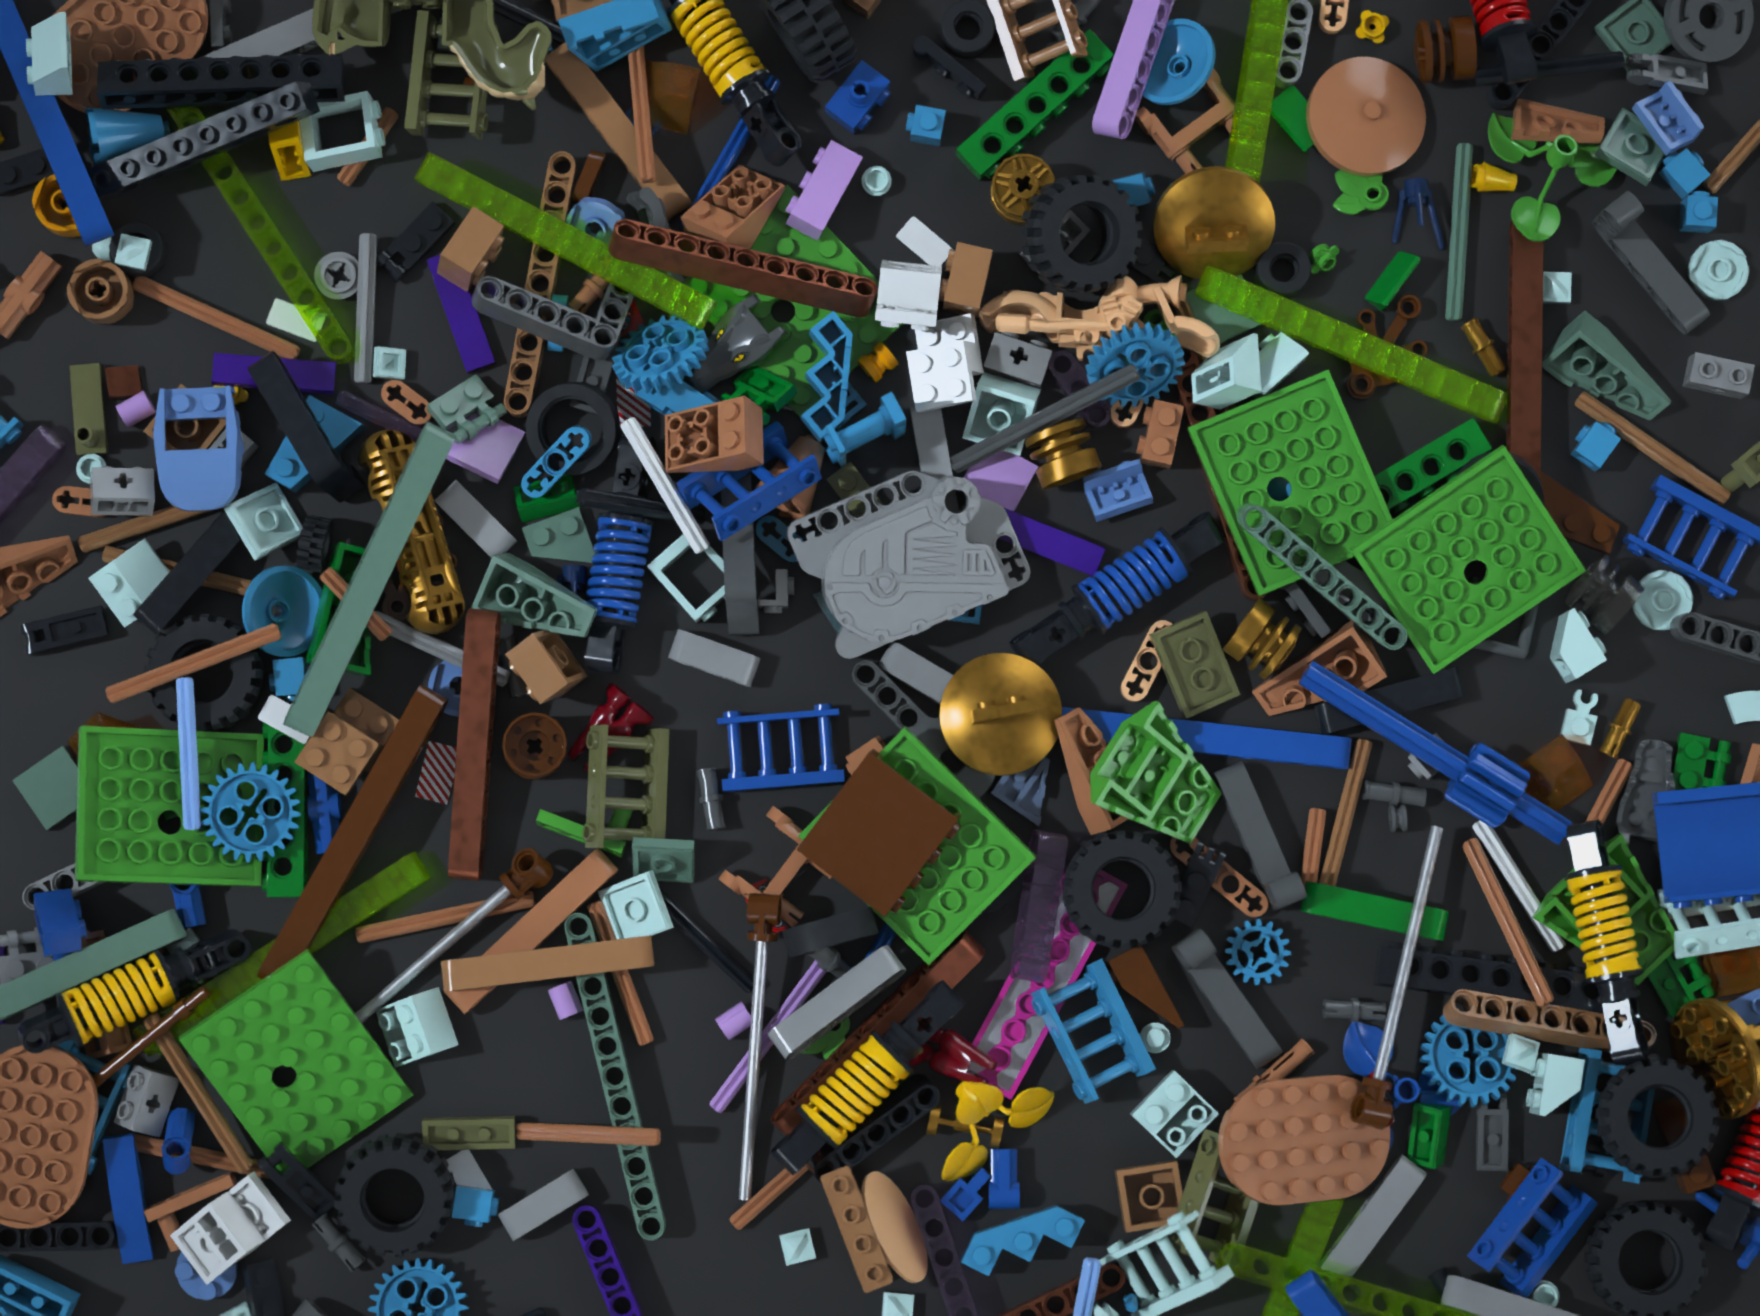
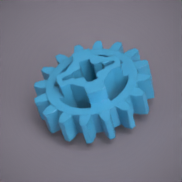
(1269, 957)

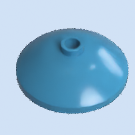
(1186, 46)
(296, 601)

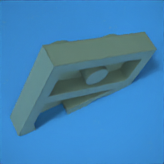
(560, 538)

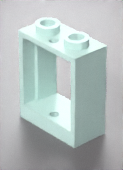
(348, 154)
(667, 558)

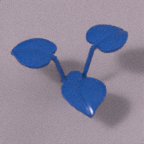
(1361, 1053)

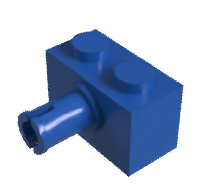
(858, 97)
(59, 923)

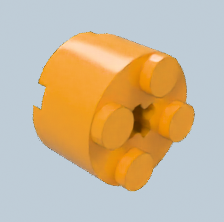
(47, 207)

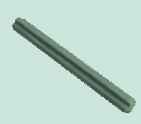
(1459, 232)

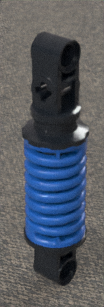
(617, 566)
(1120, 585)

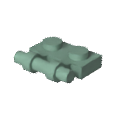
(462, 402)

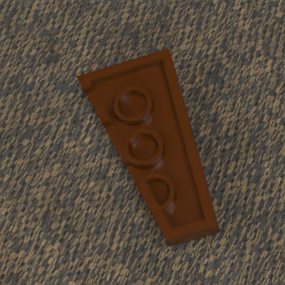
(1577, 518)

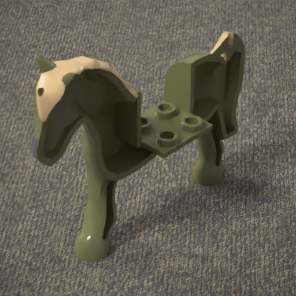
(468, 28)

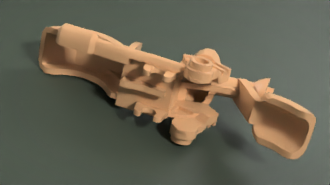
(1081, 329)

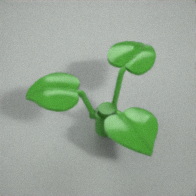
(1532, 216)

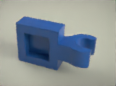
(963, 1196)

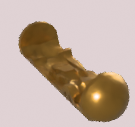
(425, 551)

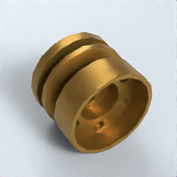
(1016, 169)
(1062, 453)
(1262, 639)

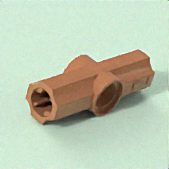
(26, 293)

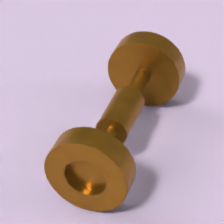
(996, 1131)

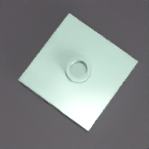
(264, 521)
(636, 907)

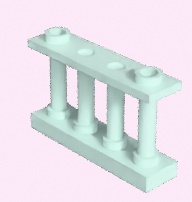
(1716, 936)
(1189, 1286)

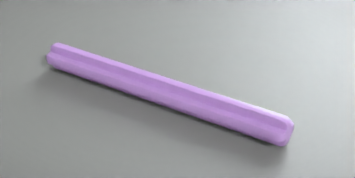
(790, 1005)

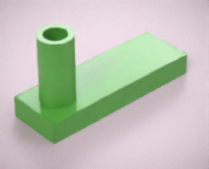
(575, 831)

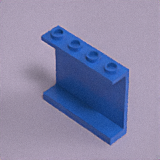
(1709, 843)

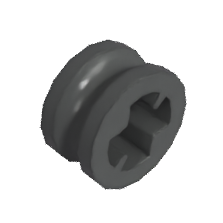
(1397, 818)

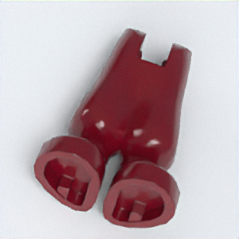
(606, 715)
(954, 1056)

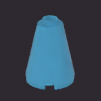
(120, 131)

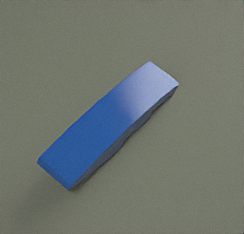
(127, 1198)

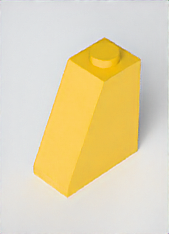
(288, 152)

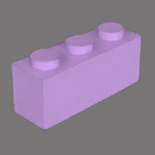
(822, 189)

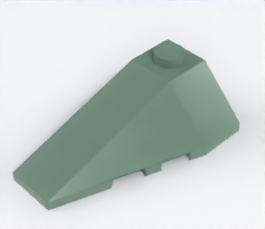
(1599, 363)
(532, 598)

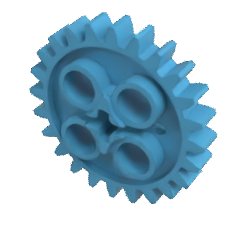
(1153, 353)
(659, 354)
(226, 797)
(1442, 1057)
(391, 1300)

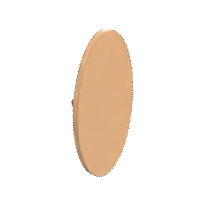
(895, 1227)

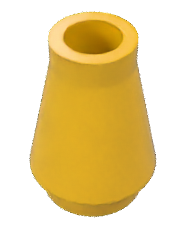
(1491, 178)

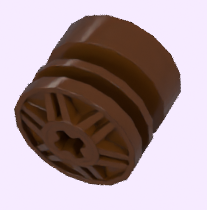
(1445, 49)
(534, 728)

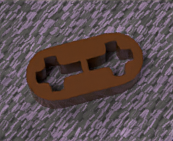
(589, 176)

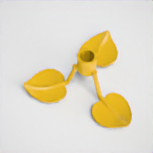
(978, 1101)

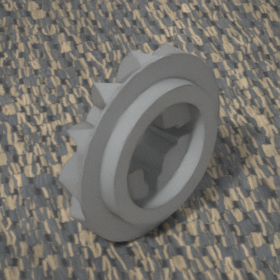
(334, 262)

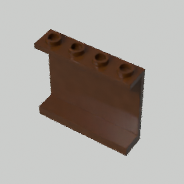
(879, 834)

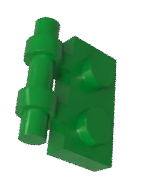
(763, 388)
(1691, 760)
(1672, 987)

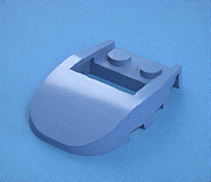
(199, 476)

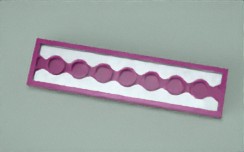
(1012, 1027)

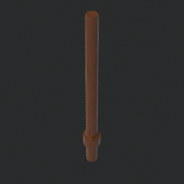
(181, 1011)

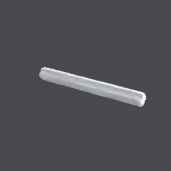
(665, 485)
(1516, 882)

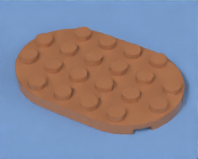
(128, 33)
(44, 1134)
(1298, 1142)

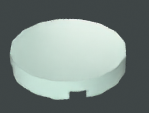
(1718, 270)
(1663, 599)

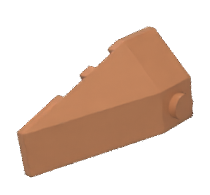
(1343, 652)

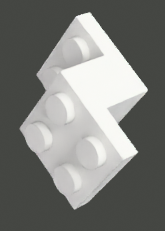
(908, 294)
(945, 363)
(230, 1227)

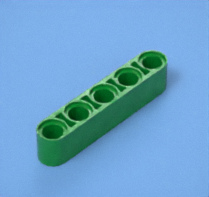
(1371, 910)

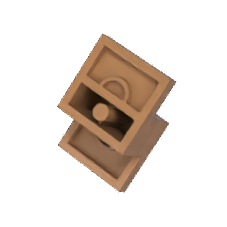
(347, 742)

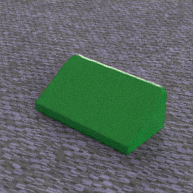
(1290, 113)
(1392, 279)
(556, 501)
(1429, 1135)

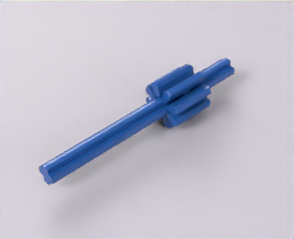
(1479, 783)

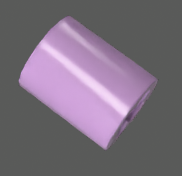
(135, 409)
(565, 1000)
(734, 1020)

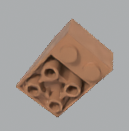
(734, 208)
(715, 437)

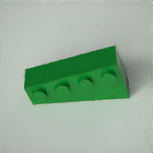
(344, 561)

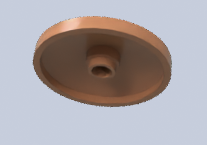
(1366, 116)

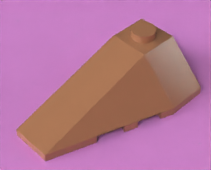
(31, 564)
(1082, 748)

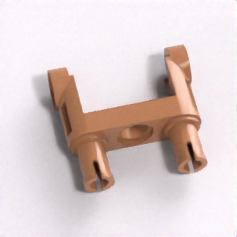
(1179, 145)
(783, 876)

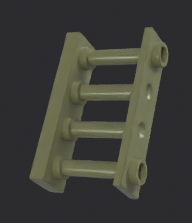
(423, 88)
(653, 775)
(1239, 1211)

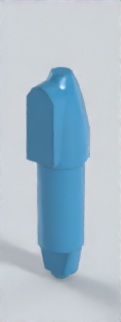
(1131, 1302)

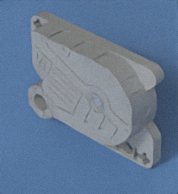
(907, 560)

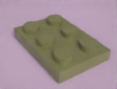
(1194, 664)

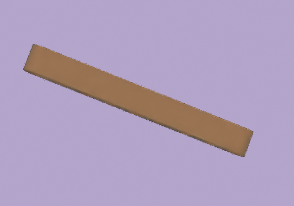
(537, 270)

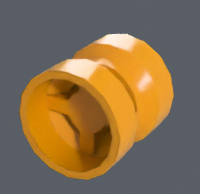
(877, 362)

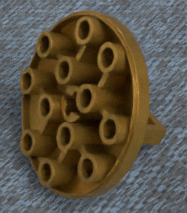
(1213, 220)
(1000, 714)
(1722, 1050)

